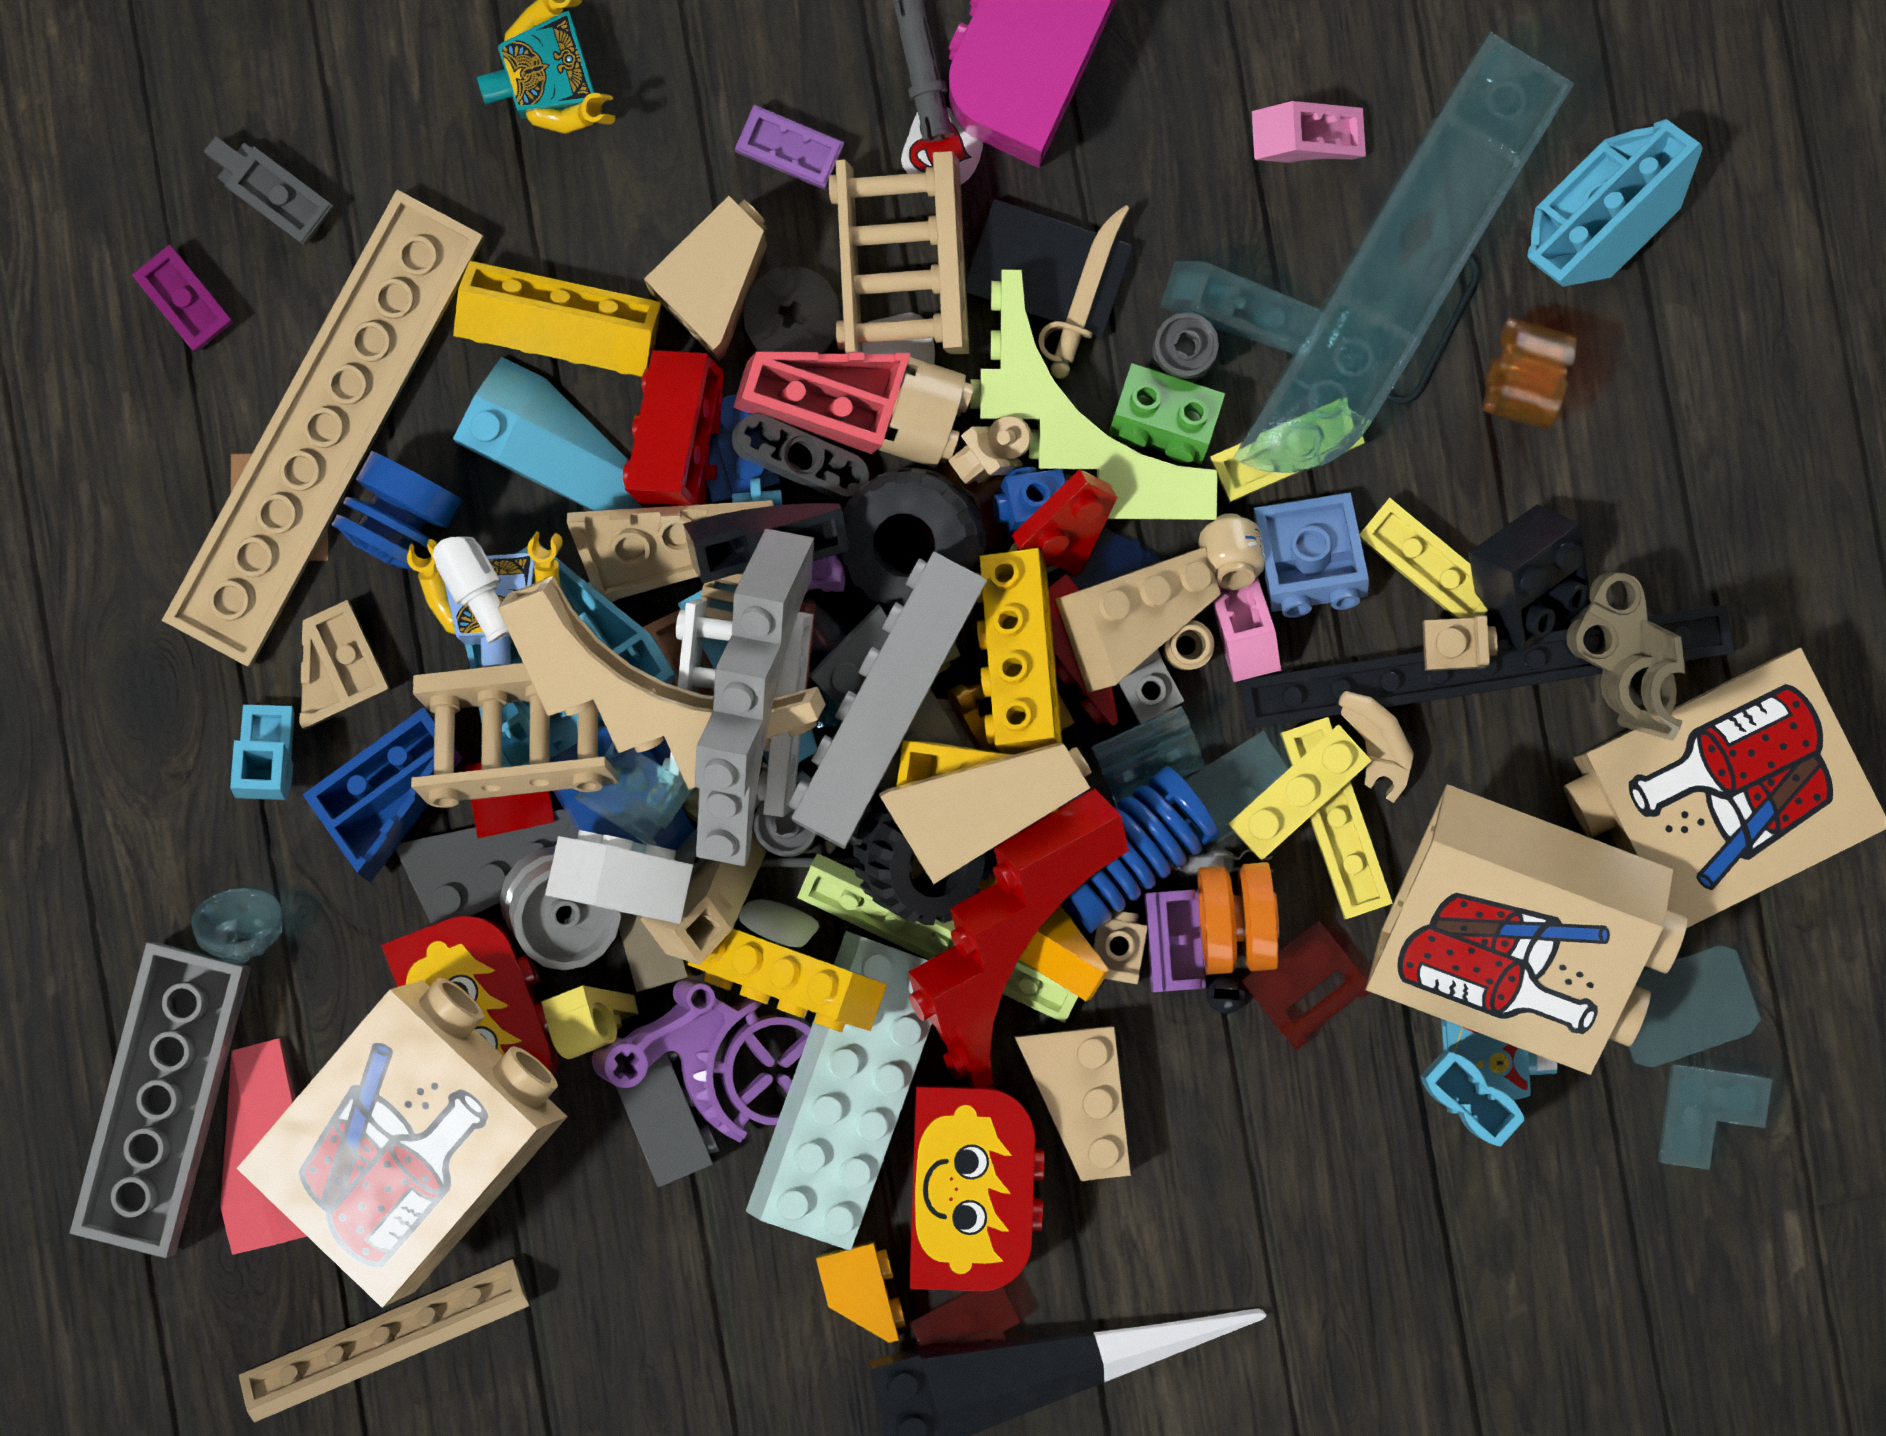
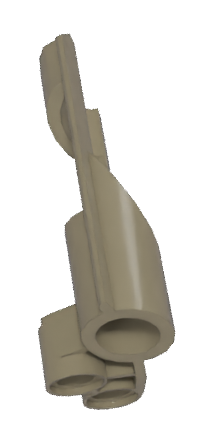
(1628, 647)

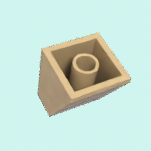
(711, 273)

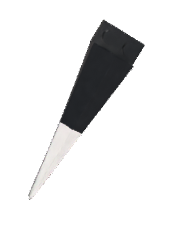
(985, 1384)

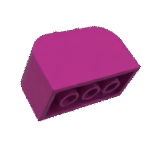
(1020, 69)

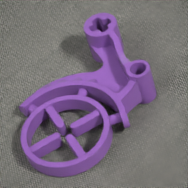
(695, 1033)

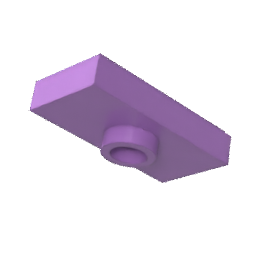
(789, 147)

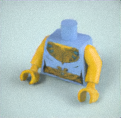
(514, 573)

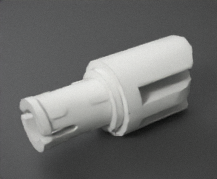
(471, 582)

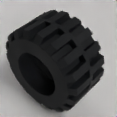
(885, 873)

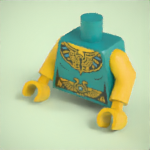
(546, 71)

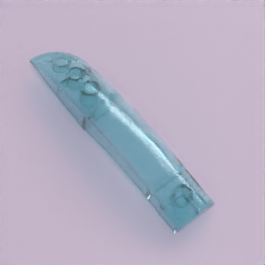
(1406, 261)

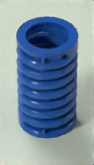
(1147, 801)

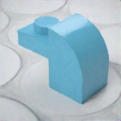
(263, 755)

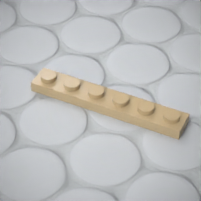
(383, 1340)

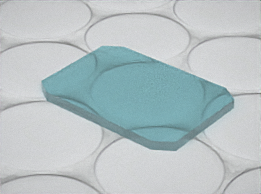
(1694, 1007)

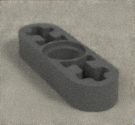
(771, 432)

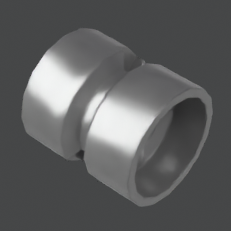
(1185, 347)
(782, 835)

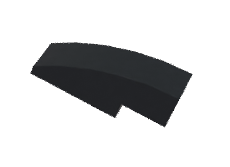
(727, 541)

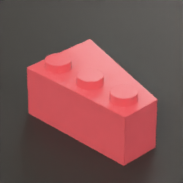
(825, 394)

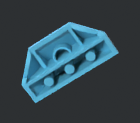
(1613, 203)

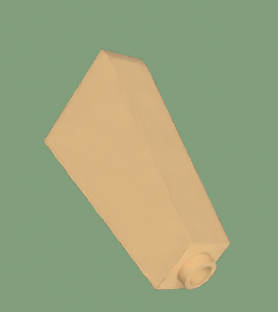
(980, 806)

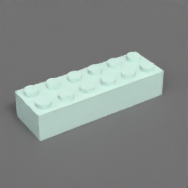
(843, 1107)

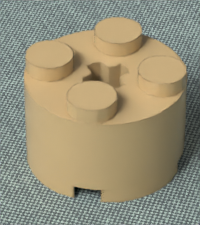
(926, 413)

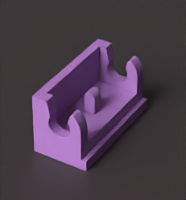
(1174, 940)

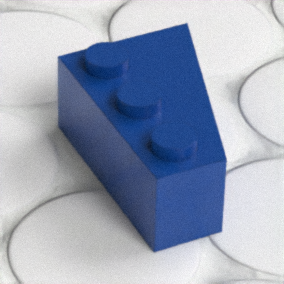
(371, 798)

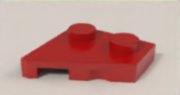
(1069, 522)

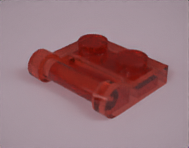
(1299, 969)

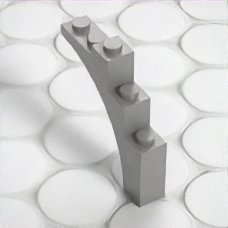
(744, 693)

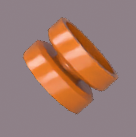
(1242, 917)

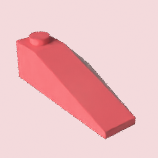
(256, 1099)

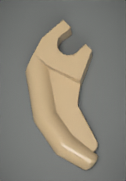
(1383, 739)

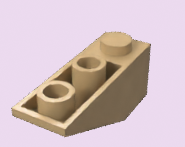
(710, 908)

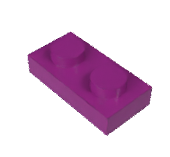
(182, 298)

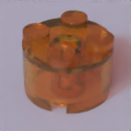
(1529, 374)

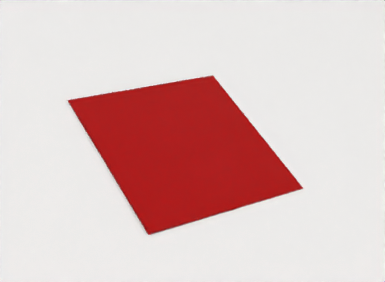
(510, 812)

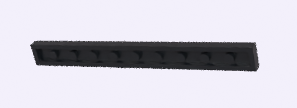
(1404, 680)

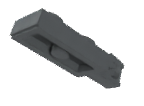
(270, 189)

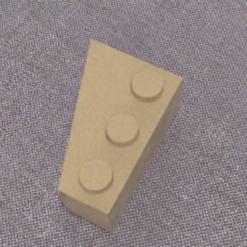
(1134, 614)
(1083, 1095)

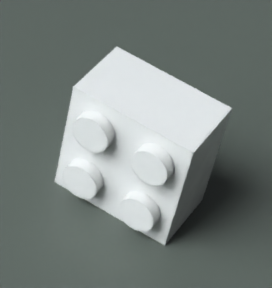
(620, 876)

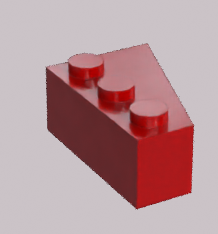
(674, 430)

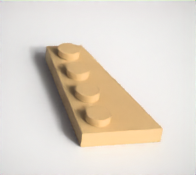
(641, 546)

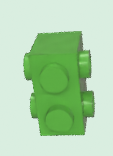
(1166, 414)

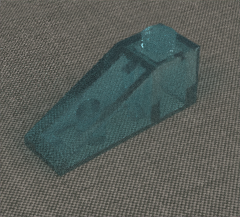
(1237, 304)

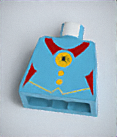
(1499, 1063)

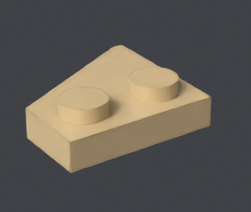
(336, 665)

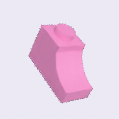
(1308, 132)
(1246, 632)

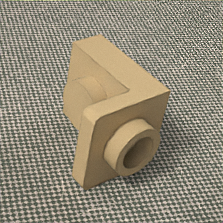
(1458, 643)

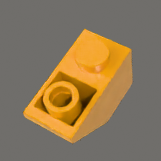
(858, 1289)

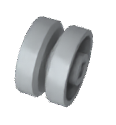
(549, 928)

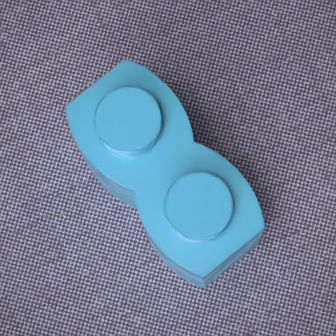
(1482, 1108)

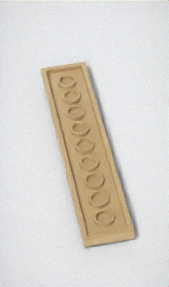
(323, 429)

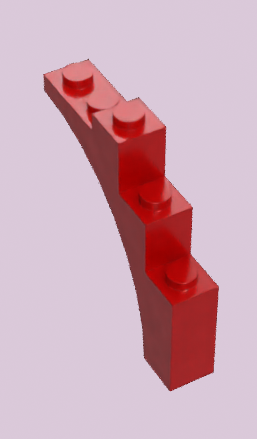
(994, 927)

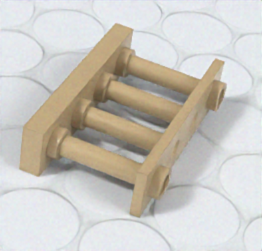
(941, 229)
(492, 690)

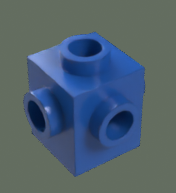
(1023, 495)

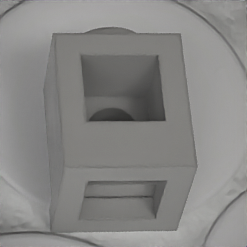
(1155, 671)

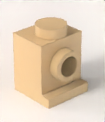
(1127, 966)

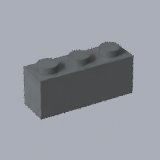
(666, 1122)

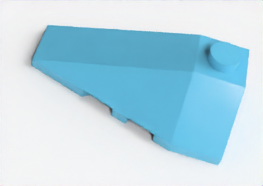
(541, 436)

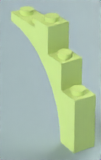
(1066, 437)

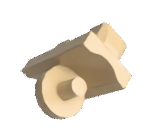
(992, 449)

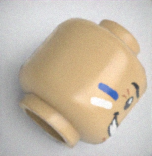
(1233, 550)

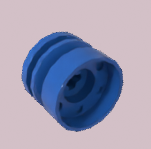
(396, 510)

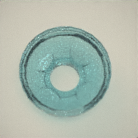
(236, 916)

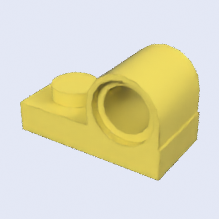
(586, 1018)

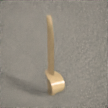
(1083, 299)

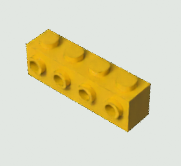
(556, 318)
(1019, 652)
(795, 980)

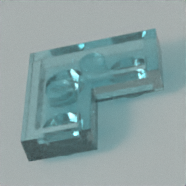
(1697, 1101)

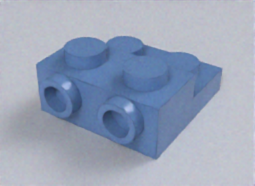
(1312, 554)

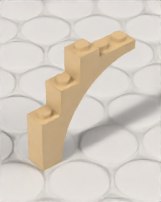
(575, 667)

